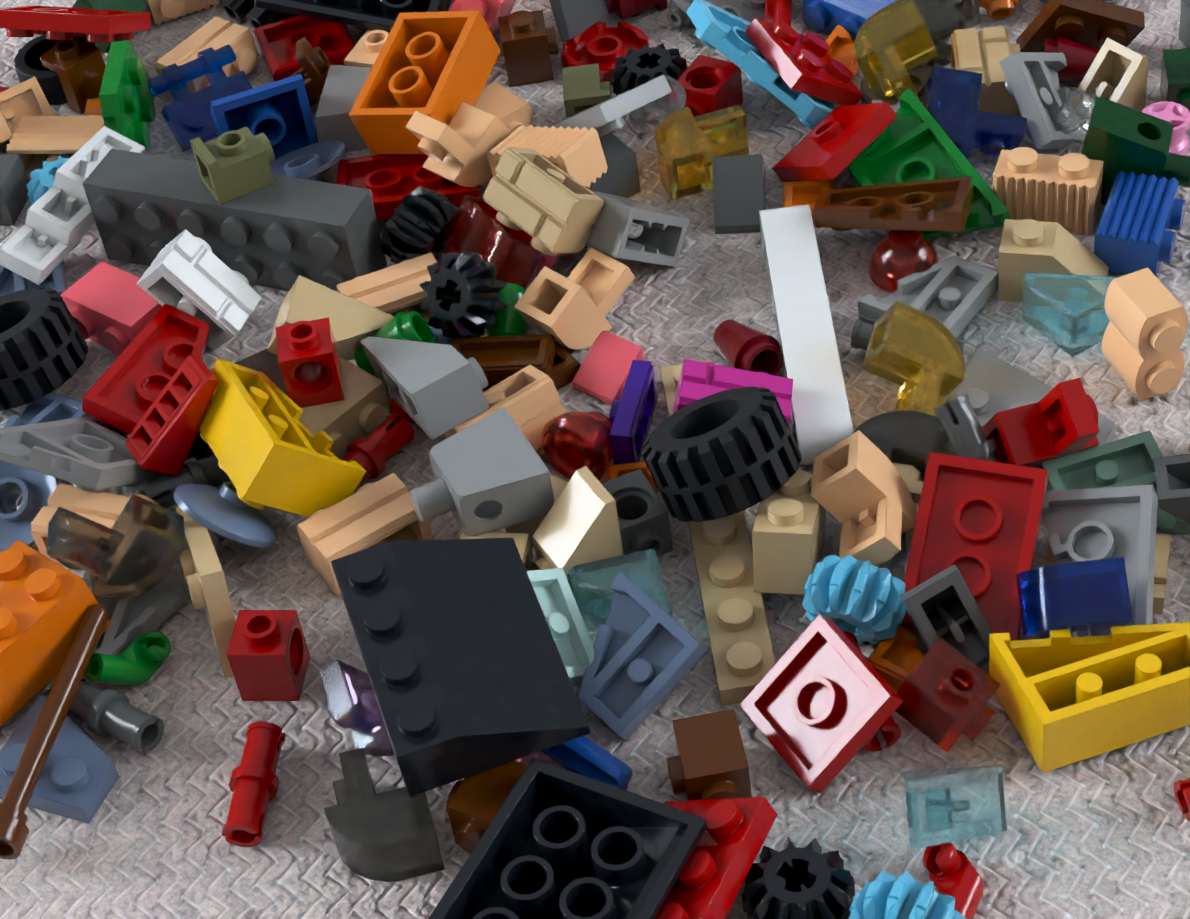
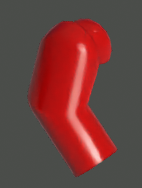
(954, 876)

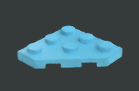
(726, 34)

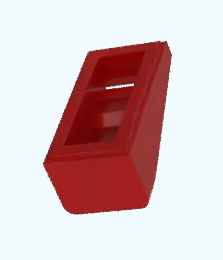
(172, 421)

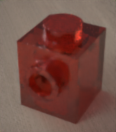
(947, 696)

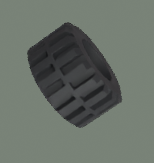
(37, 345)
(721, 454)

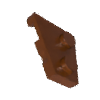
(1083, 22)

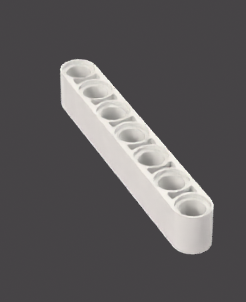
(805, 330)

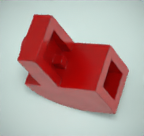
(1048, 429)

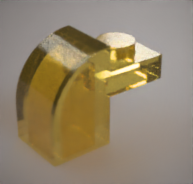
(891, 45)
(689, 143)
(916, 355)

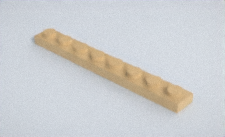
(731, 608)

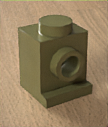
(583, 88)
(234, 163)

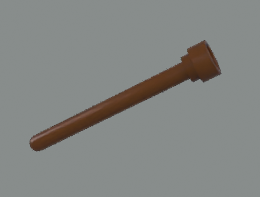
(18, 794)

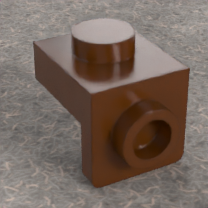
(314, 68)
(79, 70)

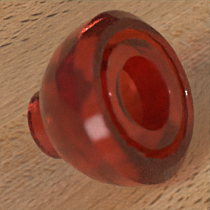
(900, 256)
(578, 441)

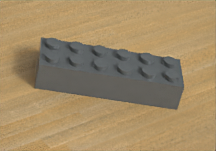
(266, 235)

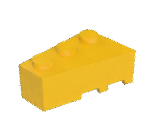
(268, 449)

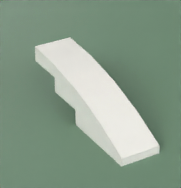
(62, 213)

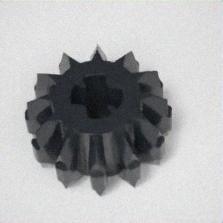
(645, 64)
(418, 225)
(463, 295)
(798, 884)

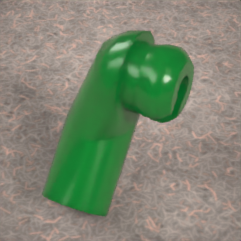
(134, 664)

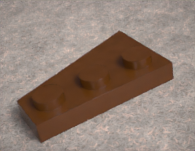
(897, 206)

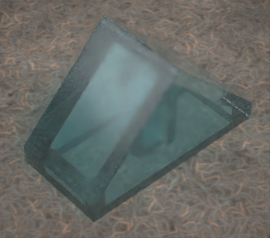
(1067, 308)
(593, 582)
(952, 804)

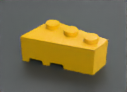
(1093, 691)

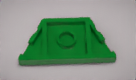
(125, 94)
(920, 150)

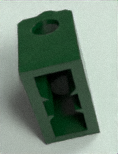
(1131, 143)

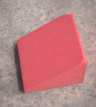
(607, 367)

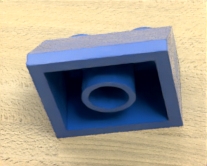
(275, 109)

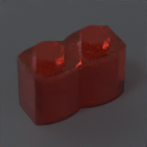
(480, 232)

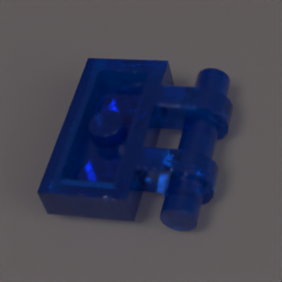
(190, 112)

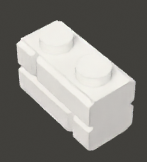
(200, 285)

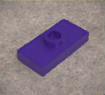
(633, 413)

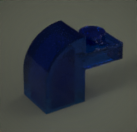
(954, 102)
(1074, 597)

